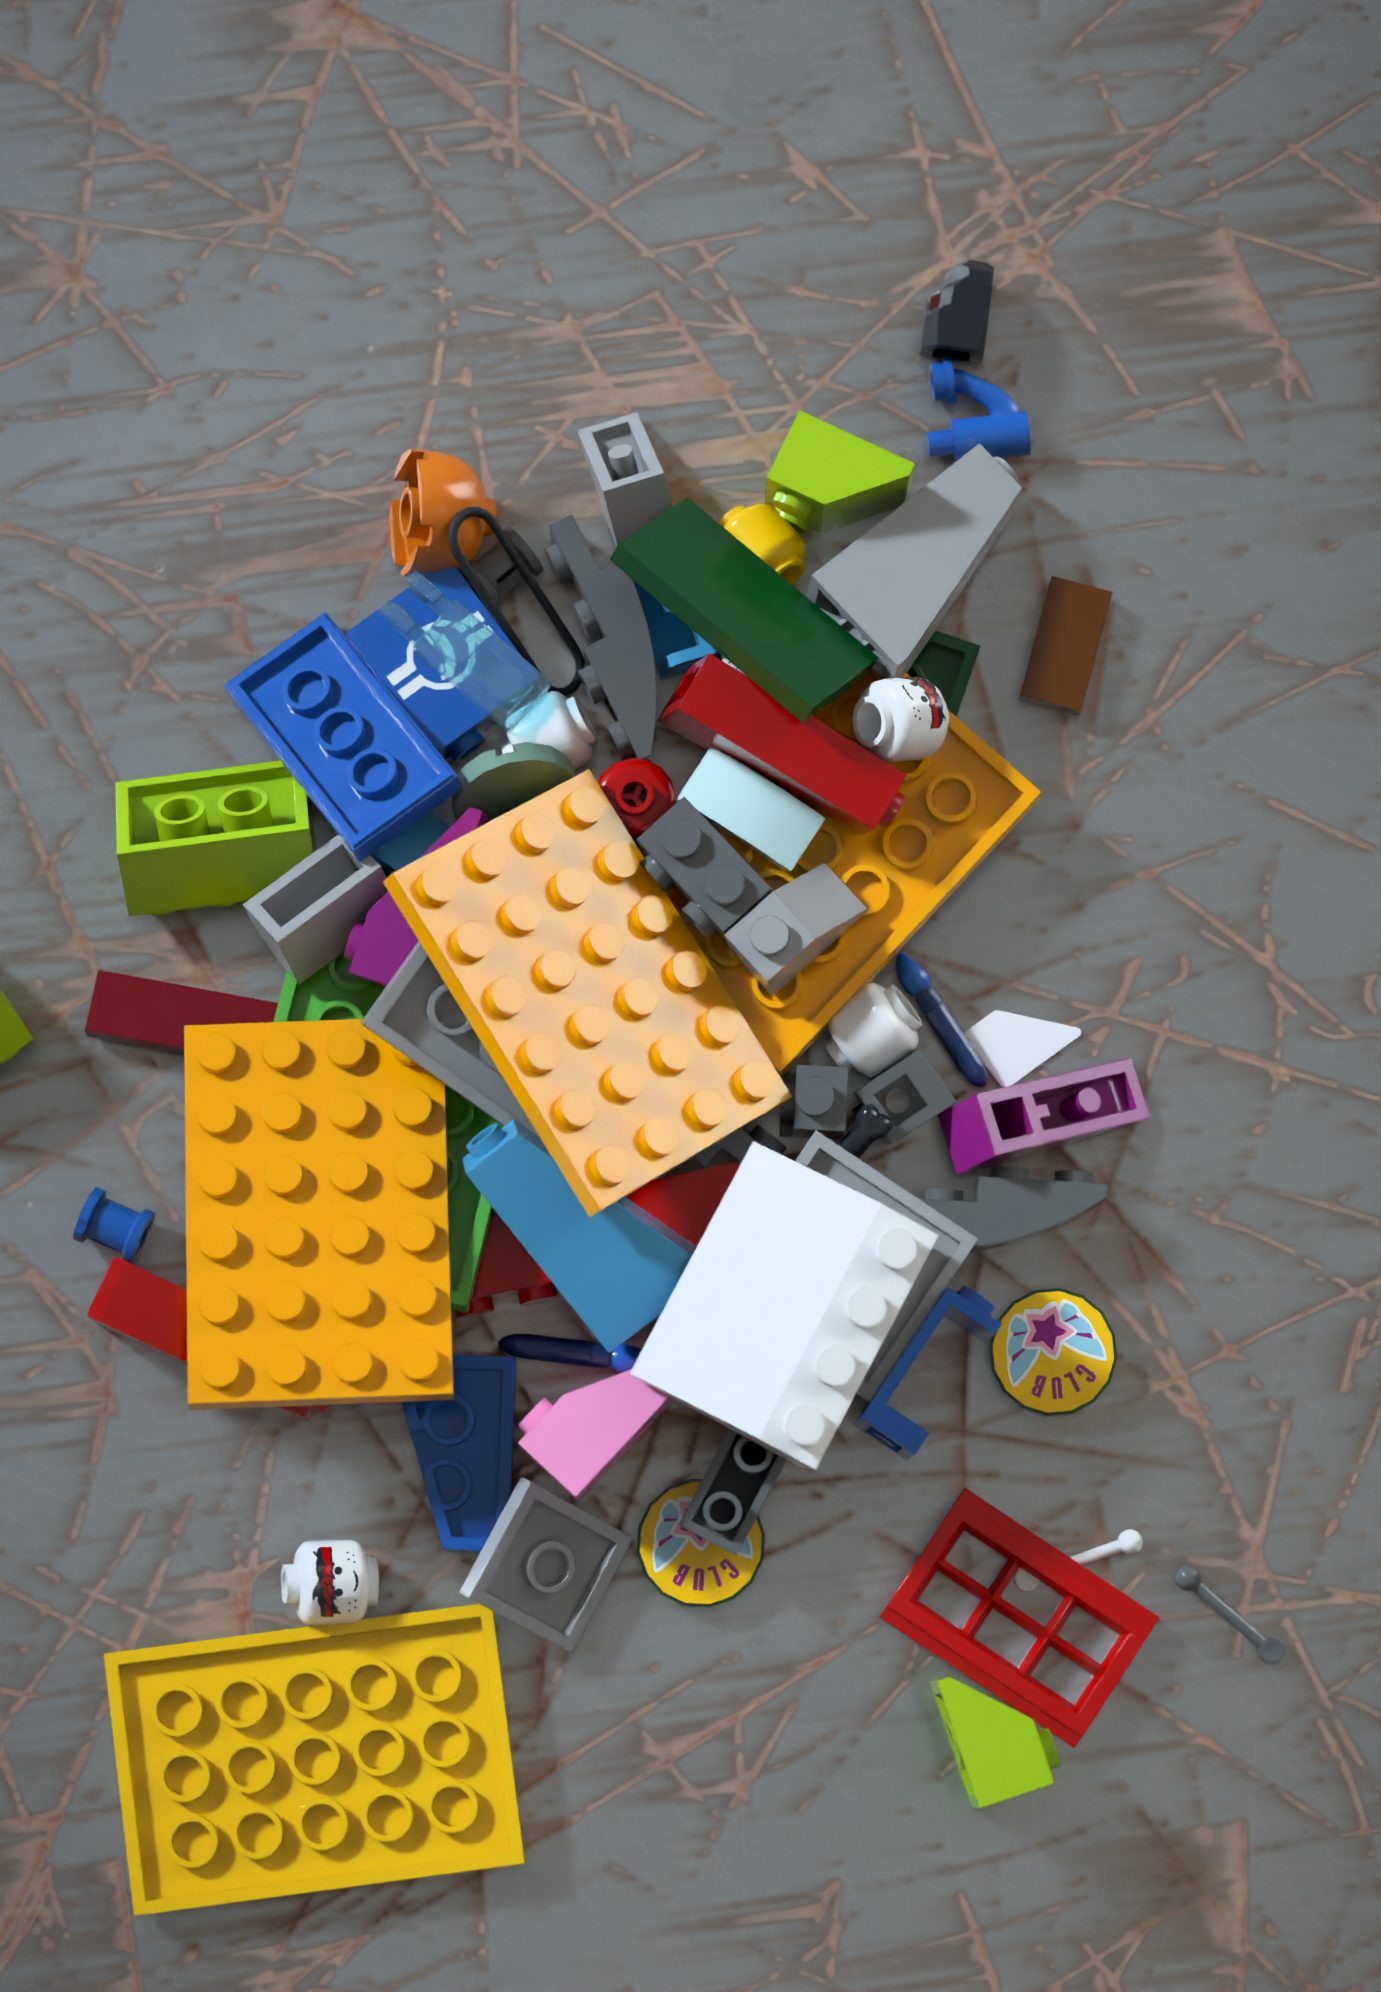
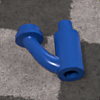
(1001, 433)

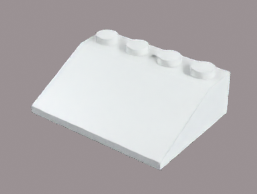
(784, 1305)

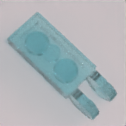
(470, 655)

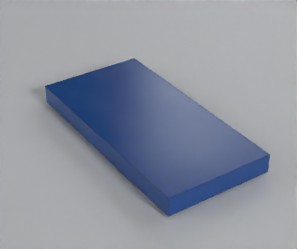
(343, 736)

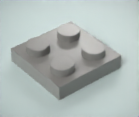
(546, 1564)

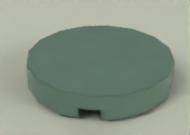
(511, 779)

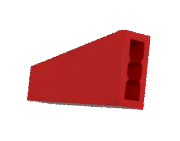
(806, 759)
(152, 1315)

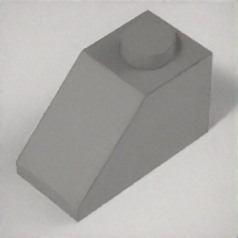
(625, 474)
(794, 926)

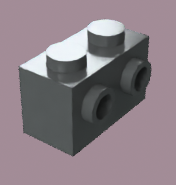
(702, 868)

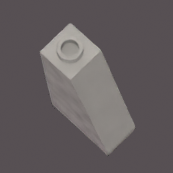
(917, 560)

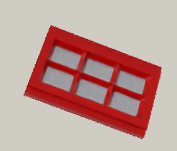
(1038, 1650)

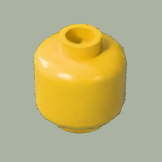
(769, 537)

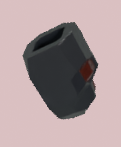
(959, 315)

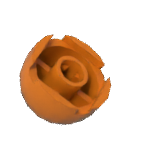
(432, 496)

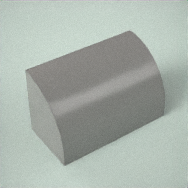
(314, 907)

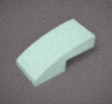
(751, 809)

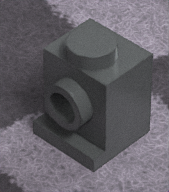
(924, 1087)
(815, 1103)

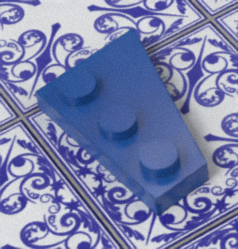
(467, 1449)

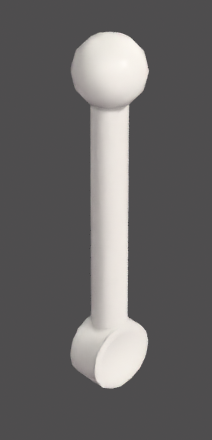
(1128, 1542)

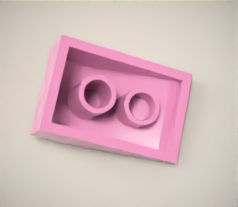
(589, 1429)

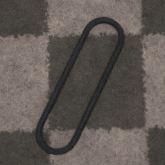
(529, 579)

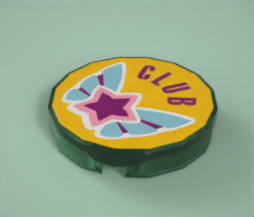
(1052, 1352)
(687, 1565)

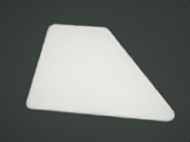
(1017, 1043)

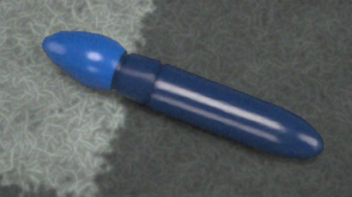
(919, 985)
(569, 1351)

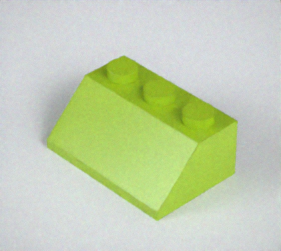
(209, 836)

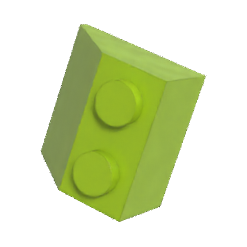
(833, 477)
(993, 1744)

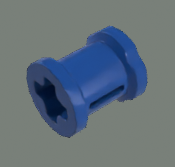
(114, 1225)

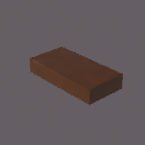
(1065, 645)

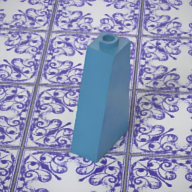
(607, 1266)

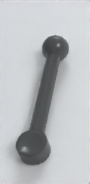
(1269, 1649)

